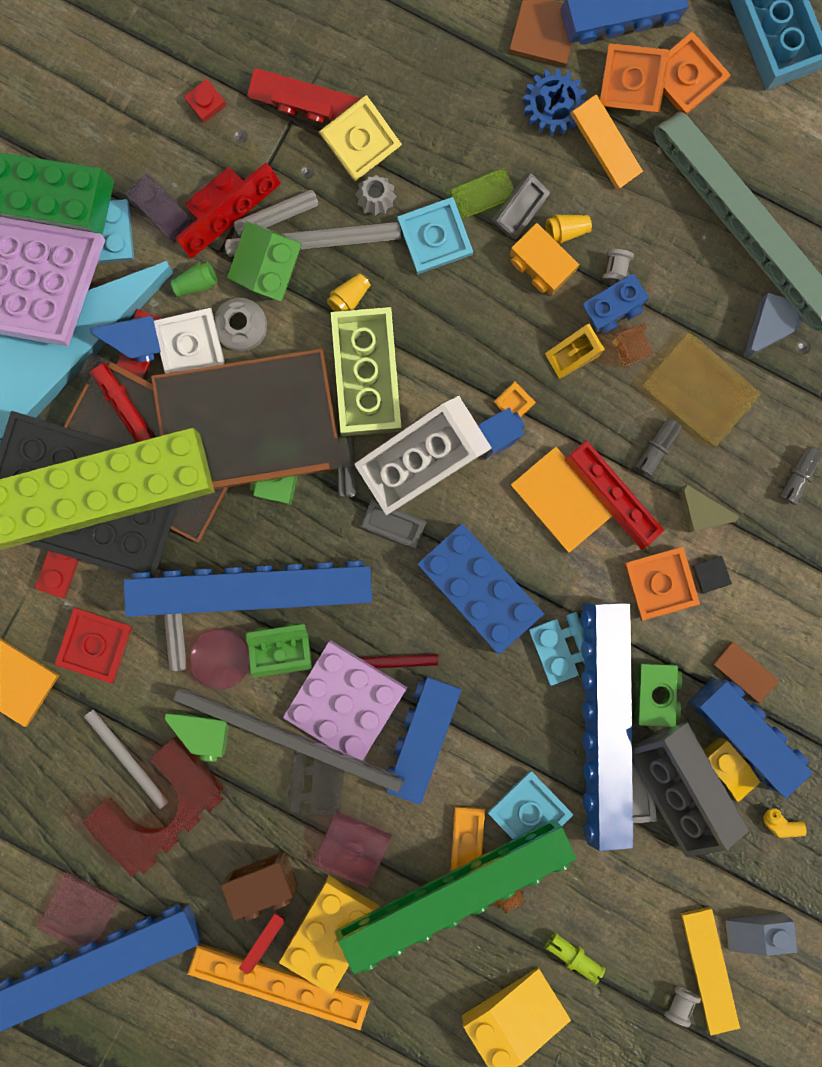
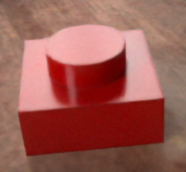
(205, 100)

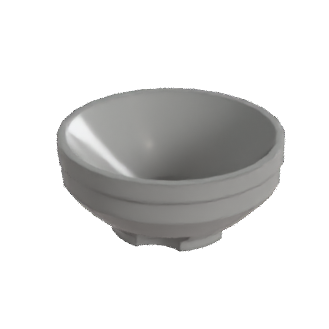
(250, 335)

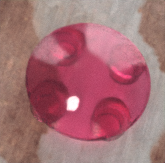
(220, 659)

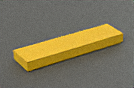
(710, 970)

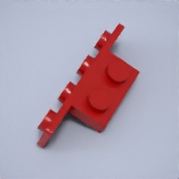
(298, 96)
(222, 204)

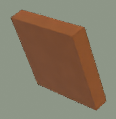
(541, 33)

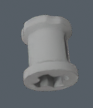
(617, 265)
(682, 1006)

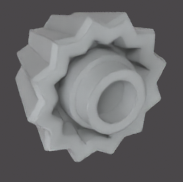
(375, 195)

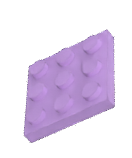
(344, 701)

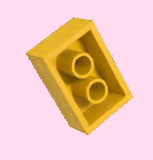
(314, 946)

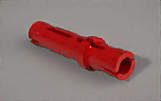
(121, 403)

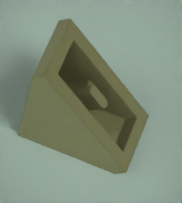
(701, 511)

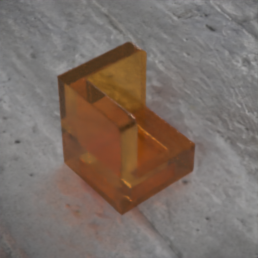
(632, 345)

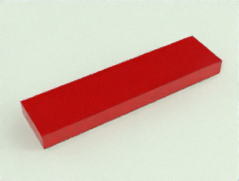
(614, 495)

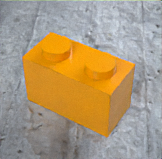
(543, 260)

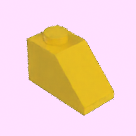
(731, 768)

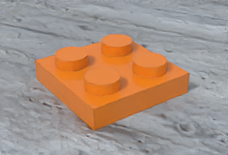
(692, 74)
(634, 77)
(661, 583)

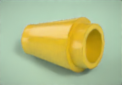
(567, 227)
(348, 294)

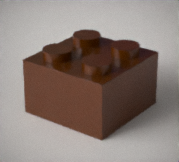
(259, 886)

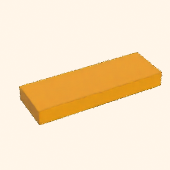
(606, 141)
(467, 835)

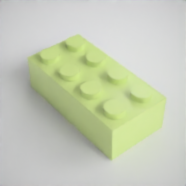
(366, 372)

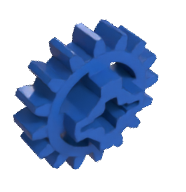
(545, 96)

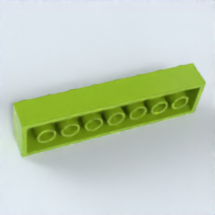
(103, 487)

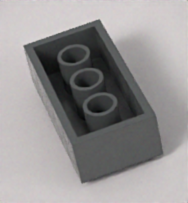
(688, 791)

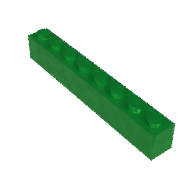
(455, 896)

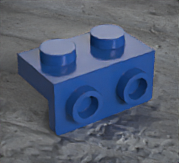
(615, 303)

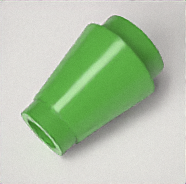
(195, 279)

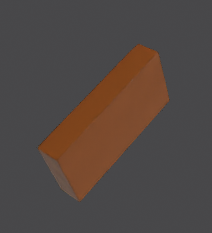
(745, 672)

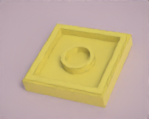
(360, 138)

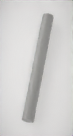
(126, 759)

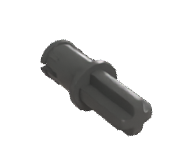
(659, 446)
(346, 475)
(801, 475)

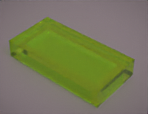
(482, 193)

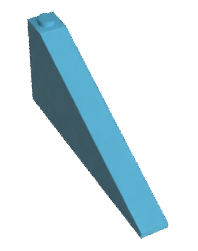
(38, 371)

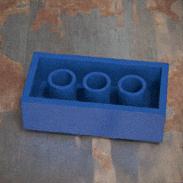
(480, 589)
(756, 741)

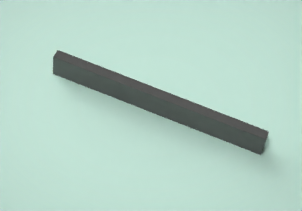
(290, 739)

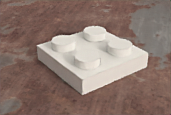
(189, 341)

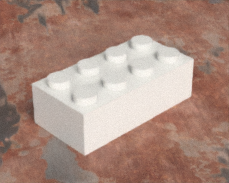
(422, 455)

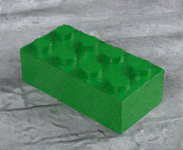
(54, 193)

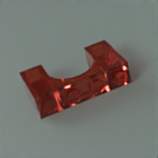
(136, 845)

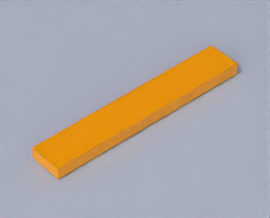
(278, 987)

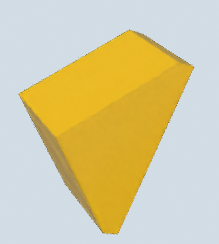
(575, 351)

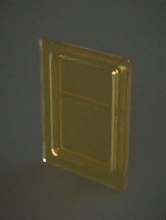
(702, 389)

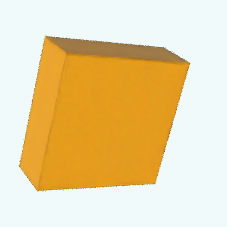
(514, 398)

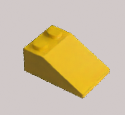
(515, 1021)

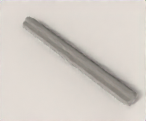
(336, 236)

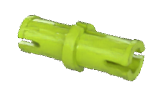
(575, 958)

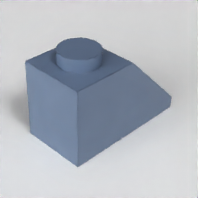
(772, 323)
(761, 934)

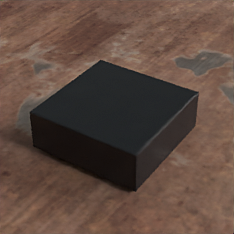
(711, 574)

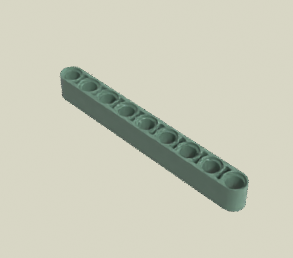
(743, 215)

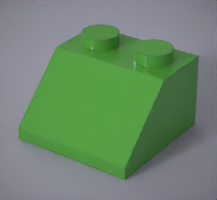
(264, 261)

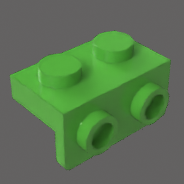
(279, 650)

